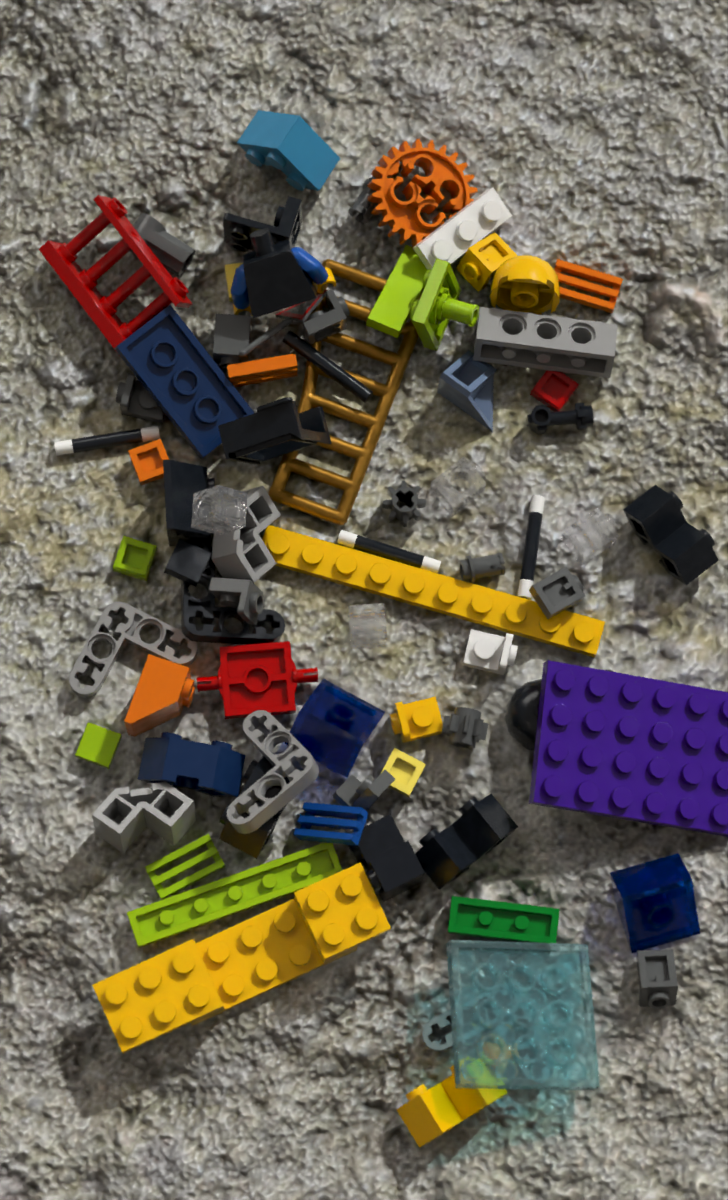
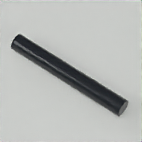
(327, 366)

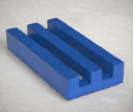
(328, 810)

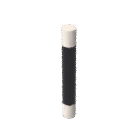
(106, 440)
(531, 546)
(387, 551)

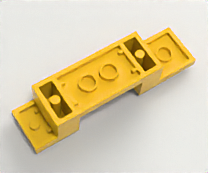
(242, 961)

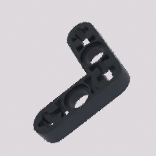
(206, 611)

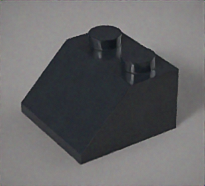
(180, 483)

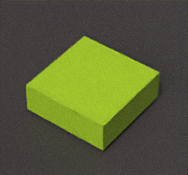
(134, 558)
(98, 745)

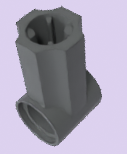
(170, 251)

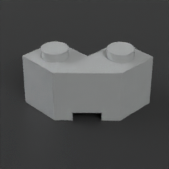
(242, 551)
(129, 812)

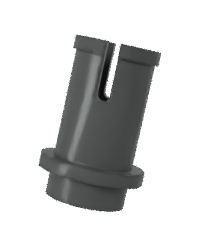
(481, 567)

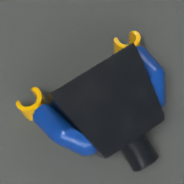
(276, 276)

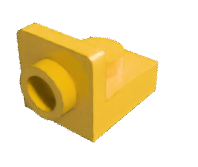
(483, 260)
(416, 719)

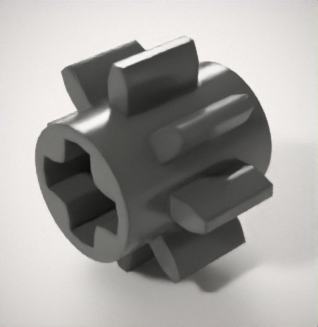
(402, 494)
(465, 727)

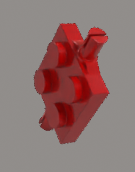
(257, 679)

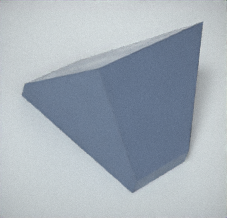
(470, 388)

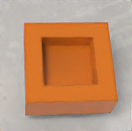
(149, 461)

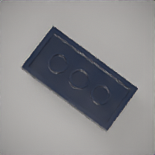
(183, 380)

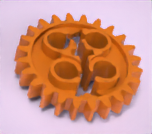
(440, 173)

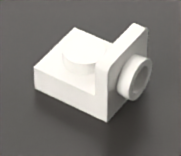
(489, 652)

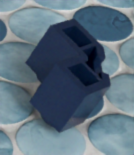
(192, 765)

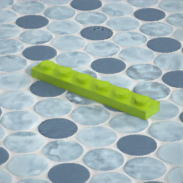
(233, 894)

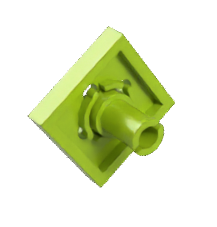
(439, 305)

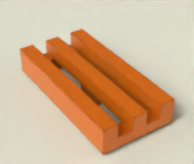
(589, 274)
(262, 370)

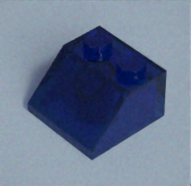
(336, 727)
(655, 902)

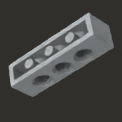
(545, 342)

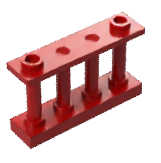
(83, 282)

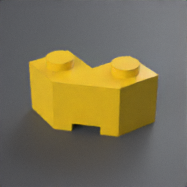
(443, 1107)

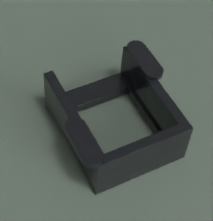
(273, 432)

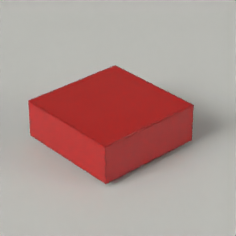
(554, 390)

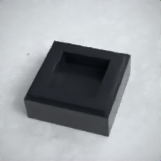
(187, 562)

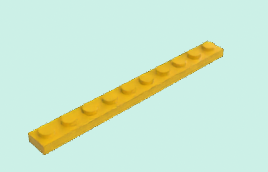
(432, 591)

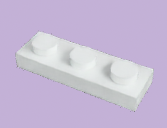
(463, 229)

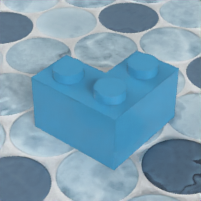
(289, 146)

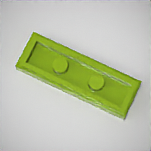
(398, 294)

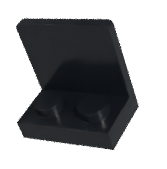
(286, 226)

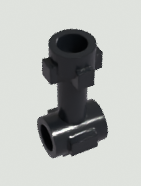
(542, 418)

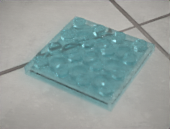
(522, 1015)

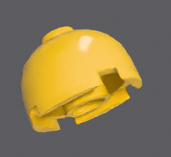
(525, 285)

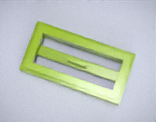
(174, 856)

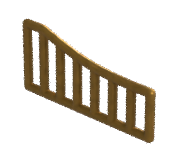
(373, 422)

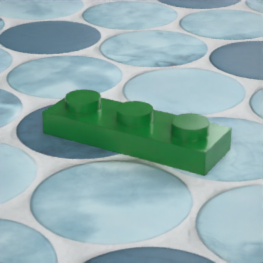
(502, 920)

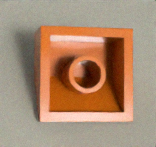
(159, 695)

